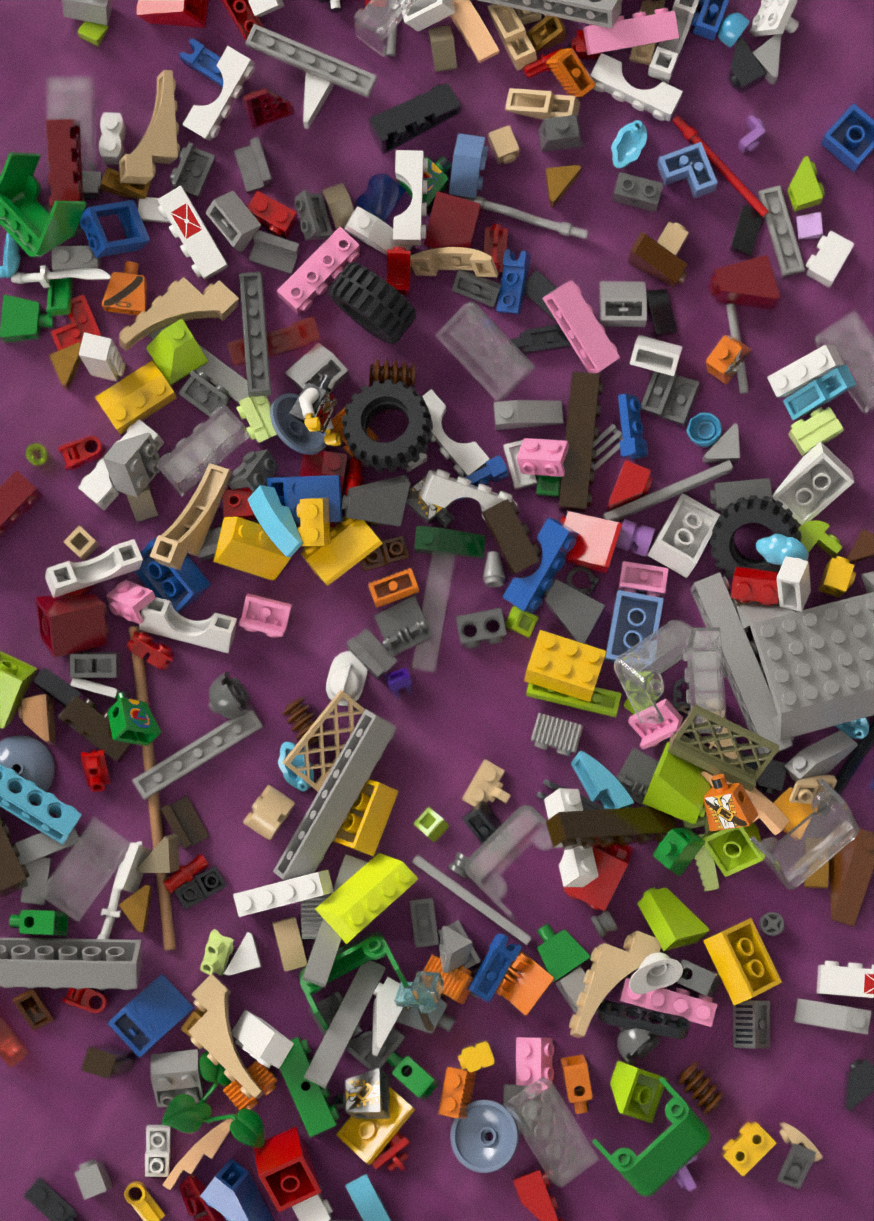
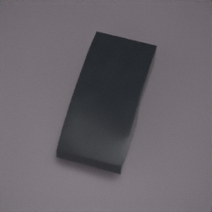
(200, 888)

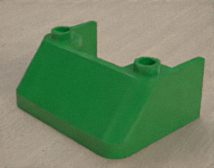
(23, 215)
(347, 959)
(667, 1153)

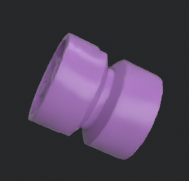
(635, 537)

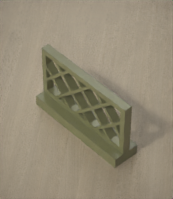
(714, 759)

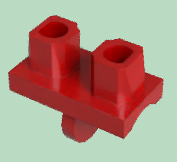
(96, 770)
(398, 1143)

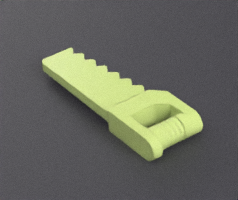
(704, 859)

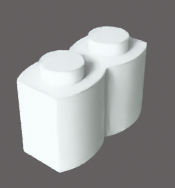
(112, 136)

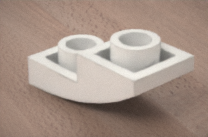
(157, 1150)

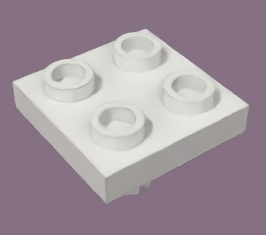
(774, 18)

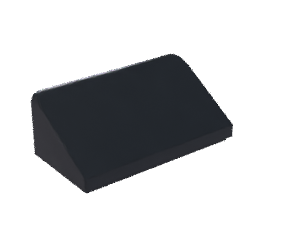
(746, 231)
(538, 287)
(661, 312)
(55, 687)
(482, 821)

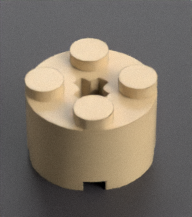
(269, 812)

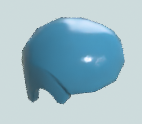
(732, 28)
(704, 429)

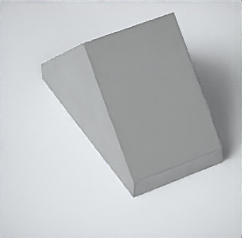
(768, 57)
(725, 448)
(453, 949)

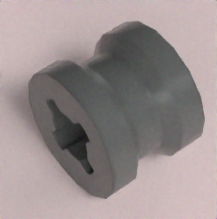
(458, 865)
(603, 923)
(774, 926)

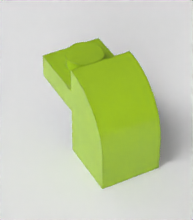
(813, 533)

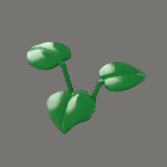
(188, 1116)

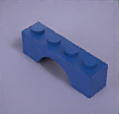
(556, 542)

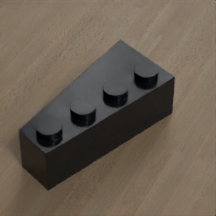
(413, 117)

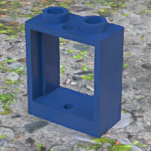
(130, 220)

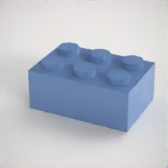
(633, 620)

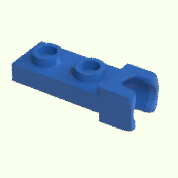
(203, 61)
(513, 282)
(631, 428)
(494, 470)
(494, 967)

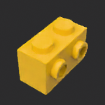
(314, 521)
(837, 577)
(747, 1147)

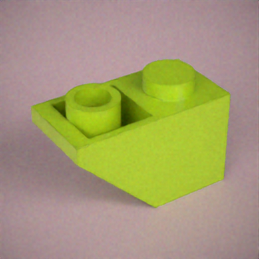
(804, 188)

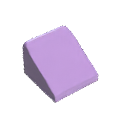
(809, 226)

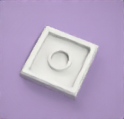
(129, 877)

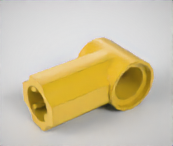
(146, 1205)

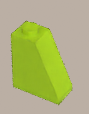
(670, 919)

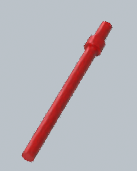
(691, 135)

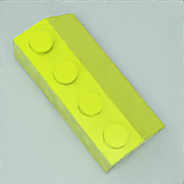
(366, 895)

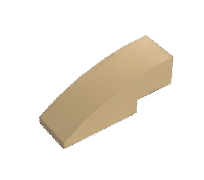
(512, 35)
(541, 104)

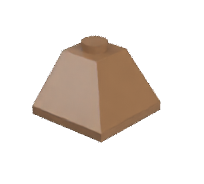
(39, 716)

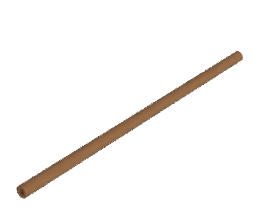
(154, 807)

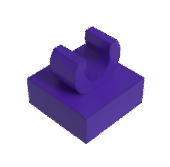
(398, 680)

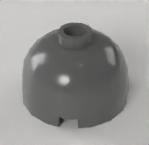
(228, 697)
(636, 1043)

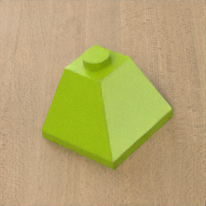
(176, 352)
(733, 848)
(636, 1091)

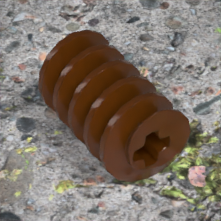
(384, 372)
(301, 719)
(700, 1088)

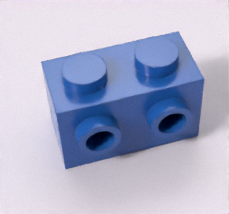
(709, 19)

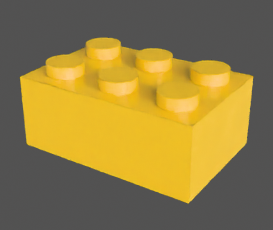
(565, 666)
(742, 961)

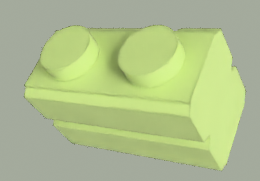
(257, 413)
(821, 427)

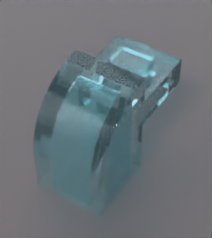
(422, 993)

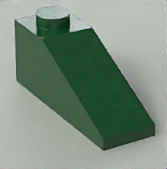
(449, 542)

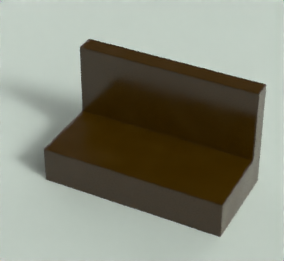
(185, 823)

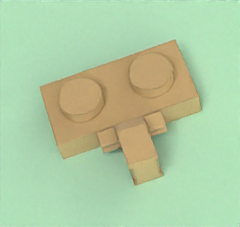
(486, 785)

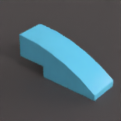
(819, 392)
(275, 519)
(600, 783)
(367, 1200)

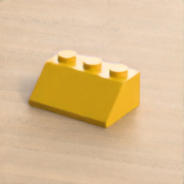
(136, 397)
(348, 545)
(249, 549)
(367, 818)

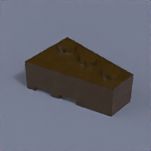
(511, 536)
(94, 726)

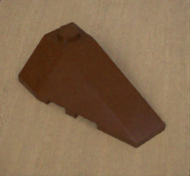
(850, 876)

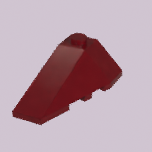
(266, 107)

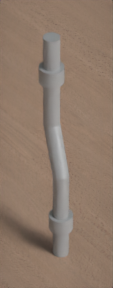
(564, 228)

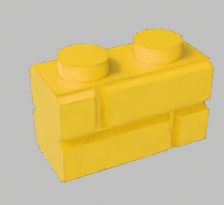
(475, 1057)

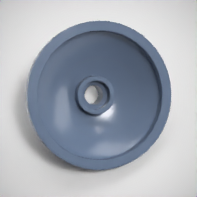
(291, 430)
(32, 756)
(471, 1140)

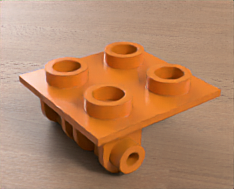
(524, 983)

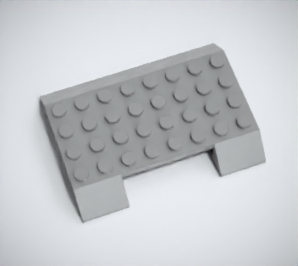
(816, 660)

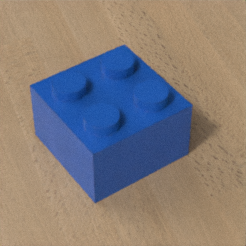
(851, 138)

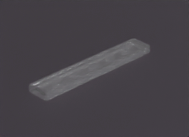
(434, 611)

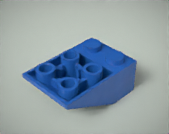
(294, 488)
(150, 1016)
(236, 1195)

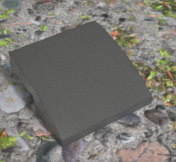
(670, 397)

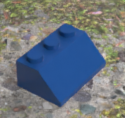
(171, 584)

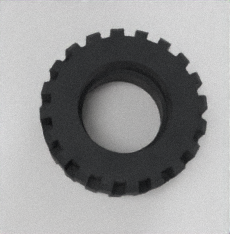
(372, 303)
(381, 398)
(749, 511)

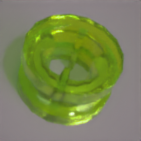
(43, 452)

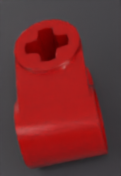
(80, 452)
(83, 999)

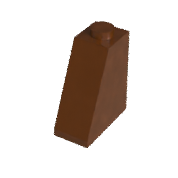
(657, 261)

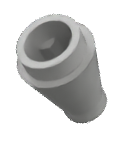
(494, 572)

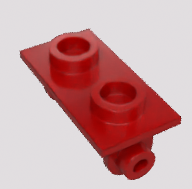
(496, 244)
(158, 653)

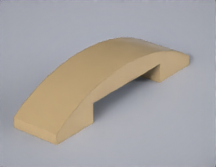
(453, 258)

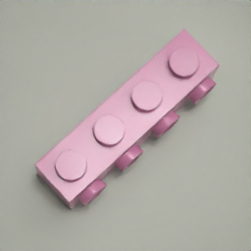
(632, 32)
(319, 270)
(581, 327)
(679, 1003)

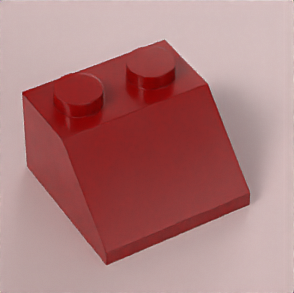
(631, 484)

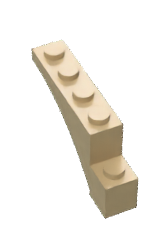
(160, 139)
(180, 302)
(193, 524)
(607, 969)
(215, 1034)

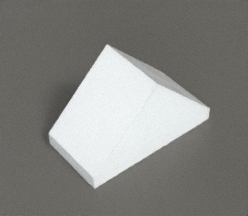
(245, 958)

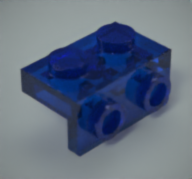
(380, 196)

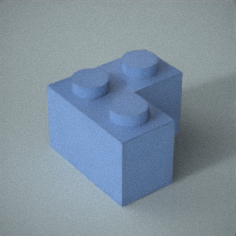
(467, 162)
(688, 164)

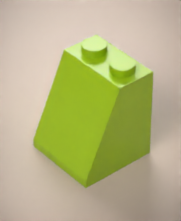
(14, 683)
(677, 788)

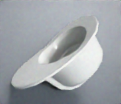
(346, 675)
(654, 973)

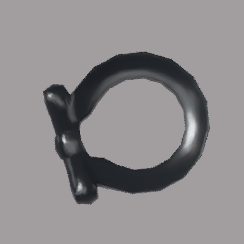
(587, 591)

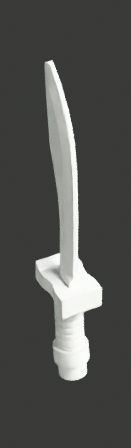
(45, 275)
(112, 911)

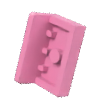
(542, 457)
(643, 579)
(129, 599)
(265, 615)
(654, 733)
(533, 1060)

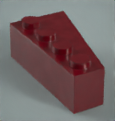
(64, 160)
(16, 498)

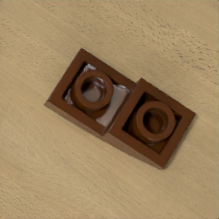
(389, 552)

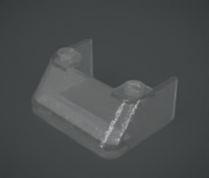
(378, 21)
(642, 664)
(811, 841)
(502, 848)

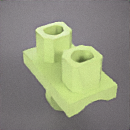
(217, 953)

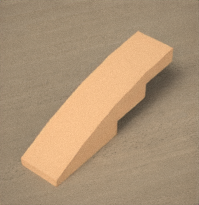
(473, 30)
(766, 810)
(206, 1146)

